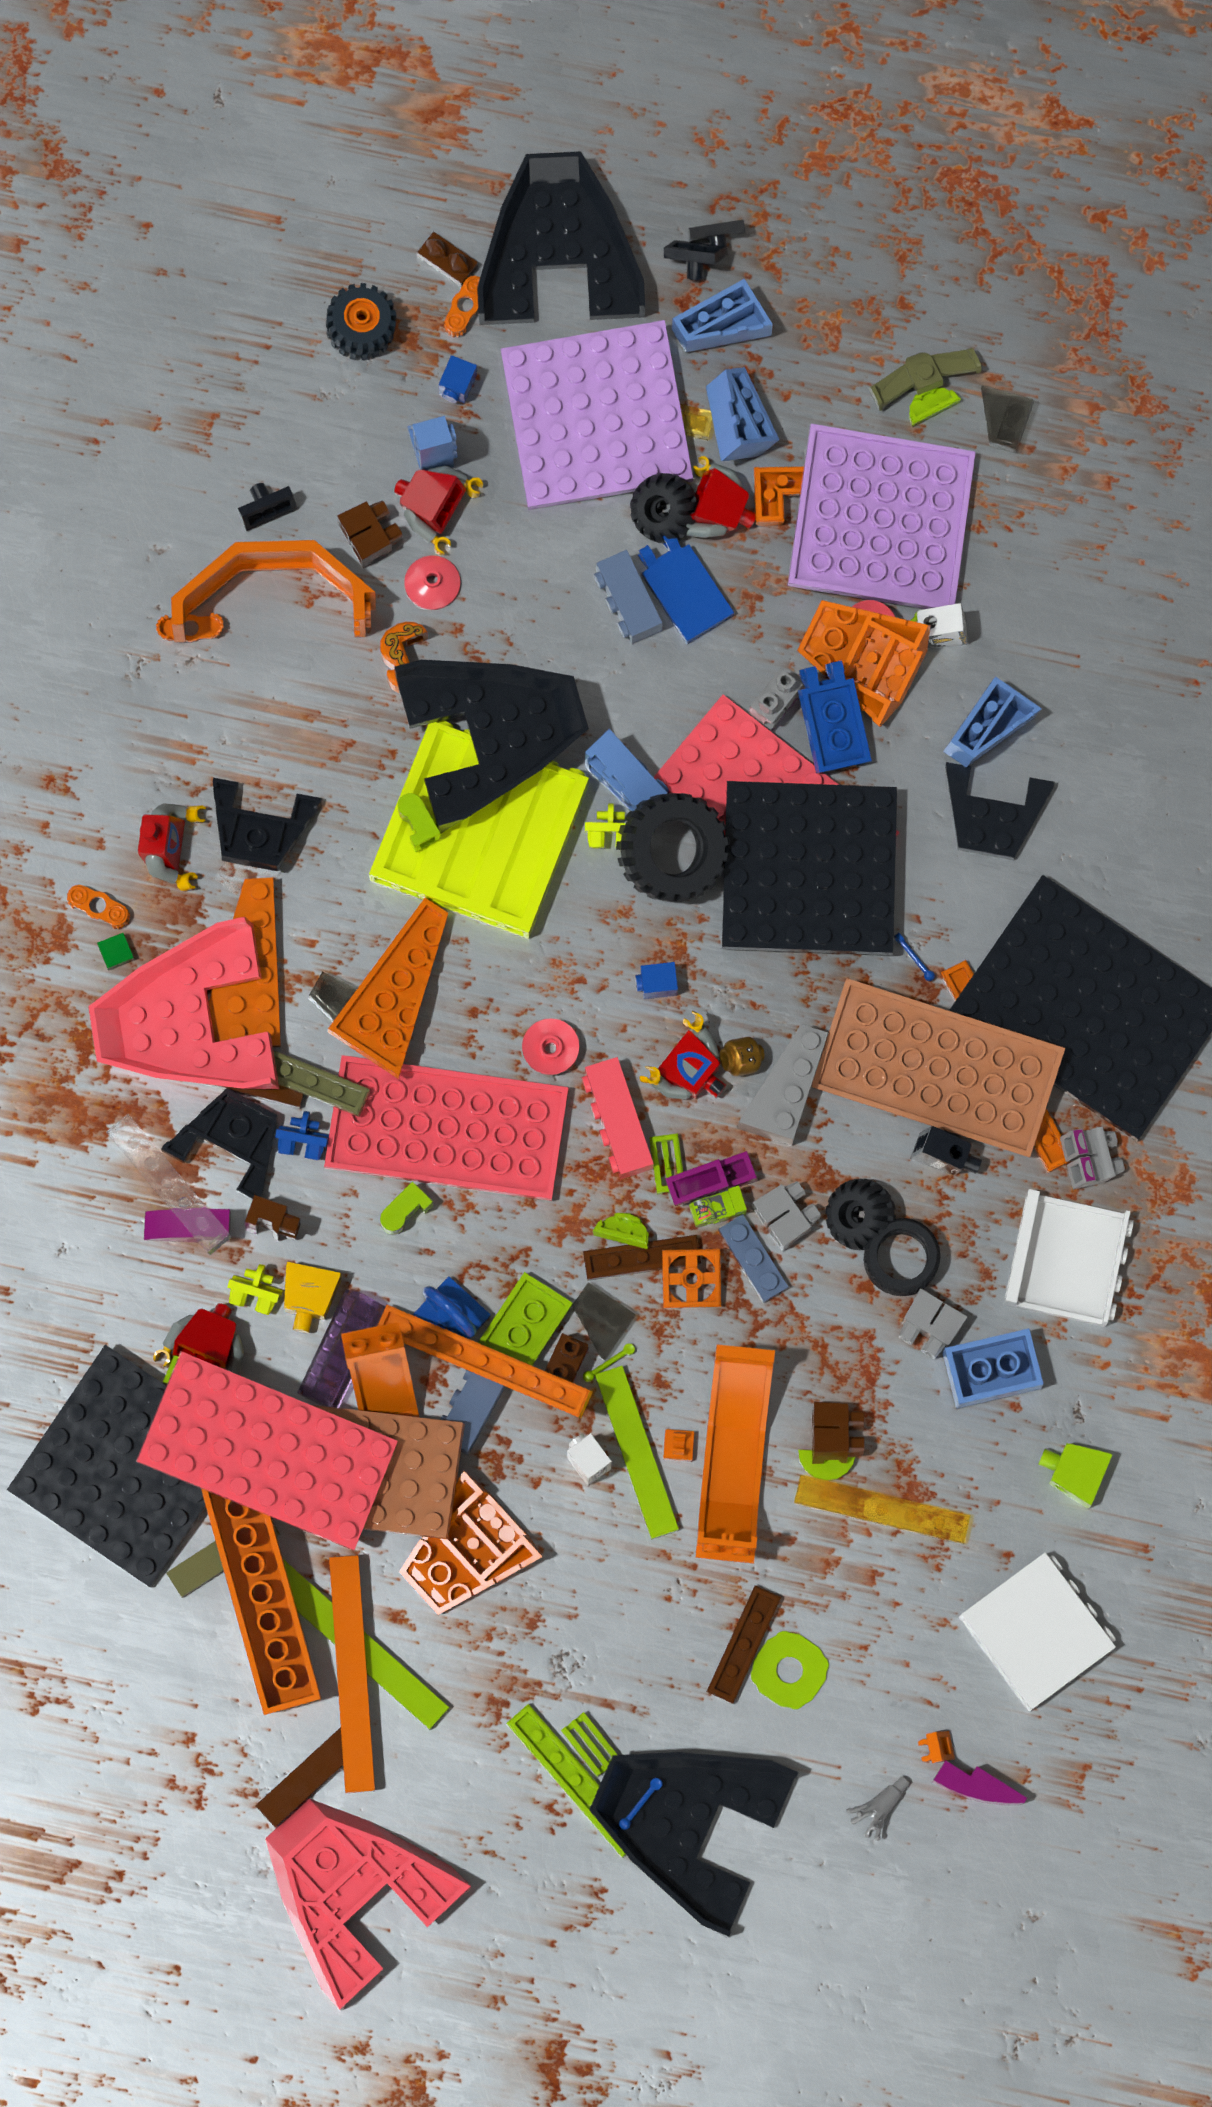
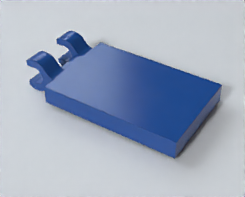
(684, 589)
(833, 719)

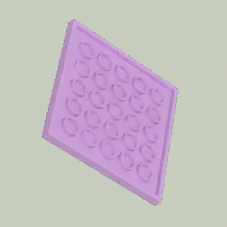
(595, 413)
(881, 518)

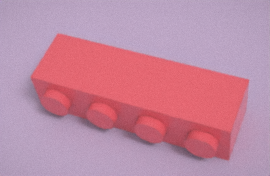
(618, 1117)

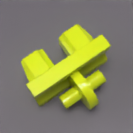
(597, 830)
(266, 1294)

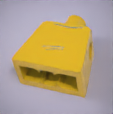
(309, 1293)

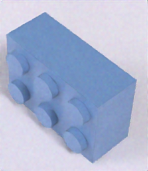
(992, 1368)

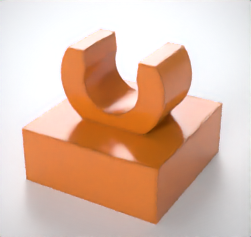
(678, 1445)
(939, 1747)

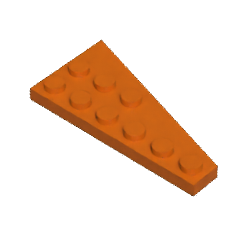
(388, 1001)
(252, 1005)

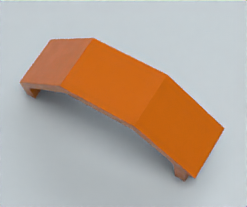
(273, 556)
(380, 1370)
(734, 1454)

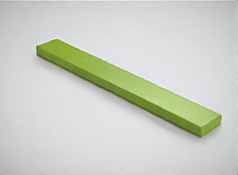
(379, 1663)

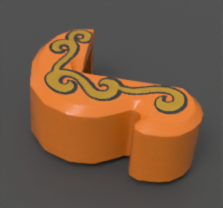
(393, 645)

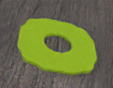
(765, 1670)

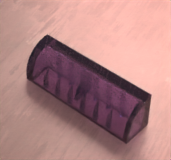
(328, 1373)

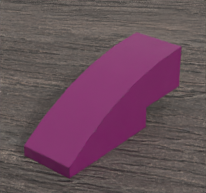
(711, 1179)
(165, 1225)
(978, 1786)

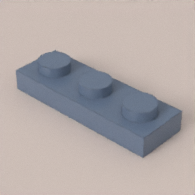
(753, 1258)

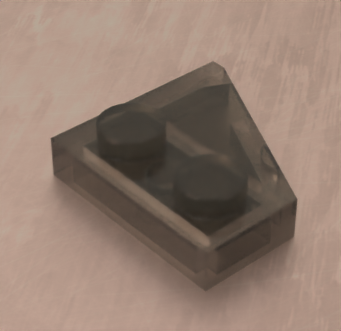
(1005, 417)
(602, 1319)

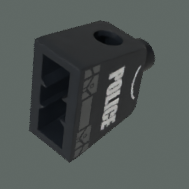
(934, 1150)

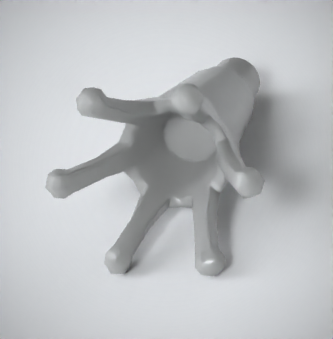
(879, 1807)

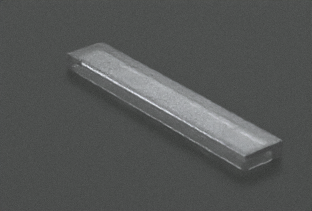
(169, 1184)

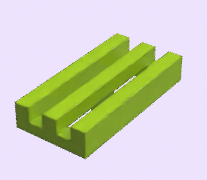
(663, 1139)
(575, 1724)

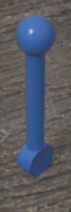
(928, 975)
(655, 1784)

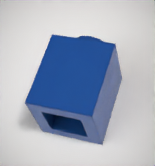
(457, 380)
(657, 980)

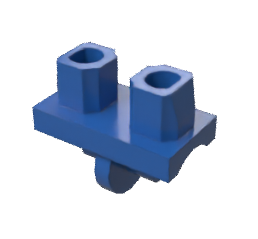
(289, 1136)

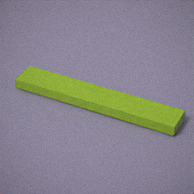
(636, 1452)
(559, 1764)

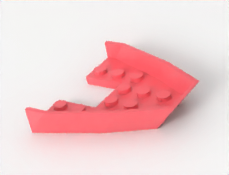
(162, 1016)
(331, 1868)

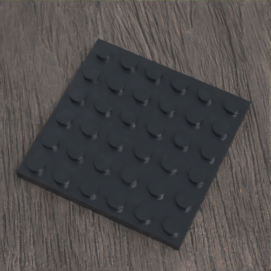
(809, 868)
(89, 1474)

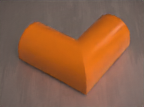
(769, 489)

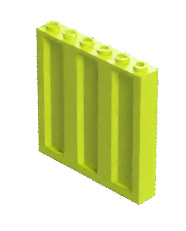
(497, 858)

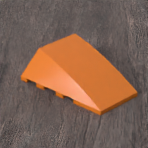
(874, 650)
(479, 1552)

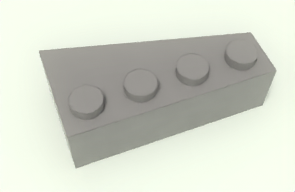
(783, 1095)

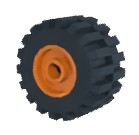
(360, 321)

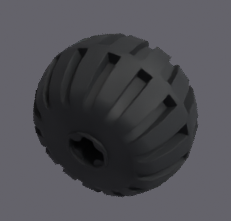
(652, 496)
(844, 1211)

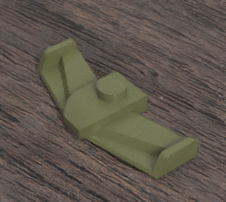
(924, 374)

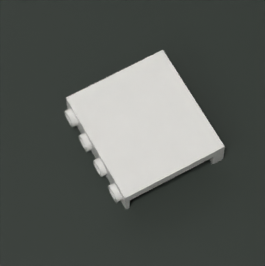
(1068, 1259)
(1038, 1631)

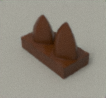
(447, 259)

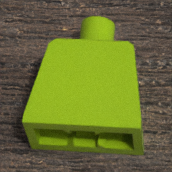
(1076, 1471)

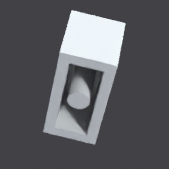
(588, 1458)

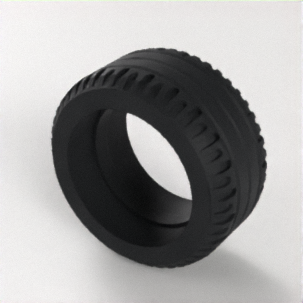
(903, 1287)

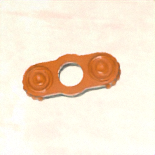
(457, 320)
(209, 627)
(114, 913)

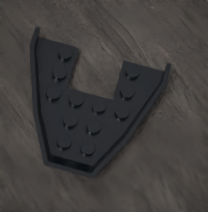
(558, 221)
(514, 718)
(677, 1817)

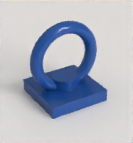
(452, 1309)

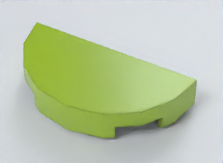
(930, 404)
(623, 1229)
(828, 1471)

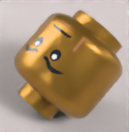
(741, 1056)

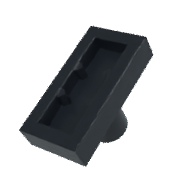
(716, 232)
(695, 255)
(266, 506)

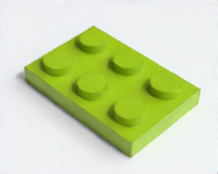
(526, 1320)

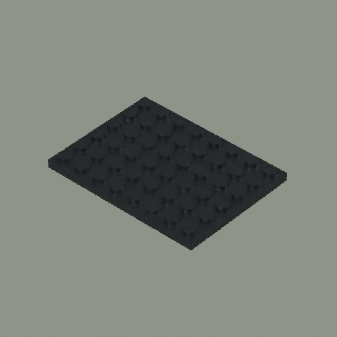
(1101, 995)

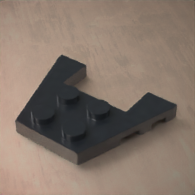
(992, 825)
(257, 837)
(236, 1128)

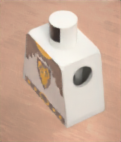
(948, 625)

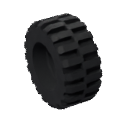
(709, 847)

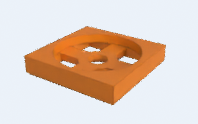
(713, 1299)

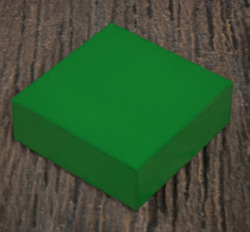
(115, 951)

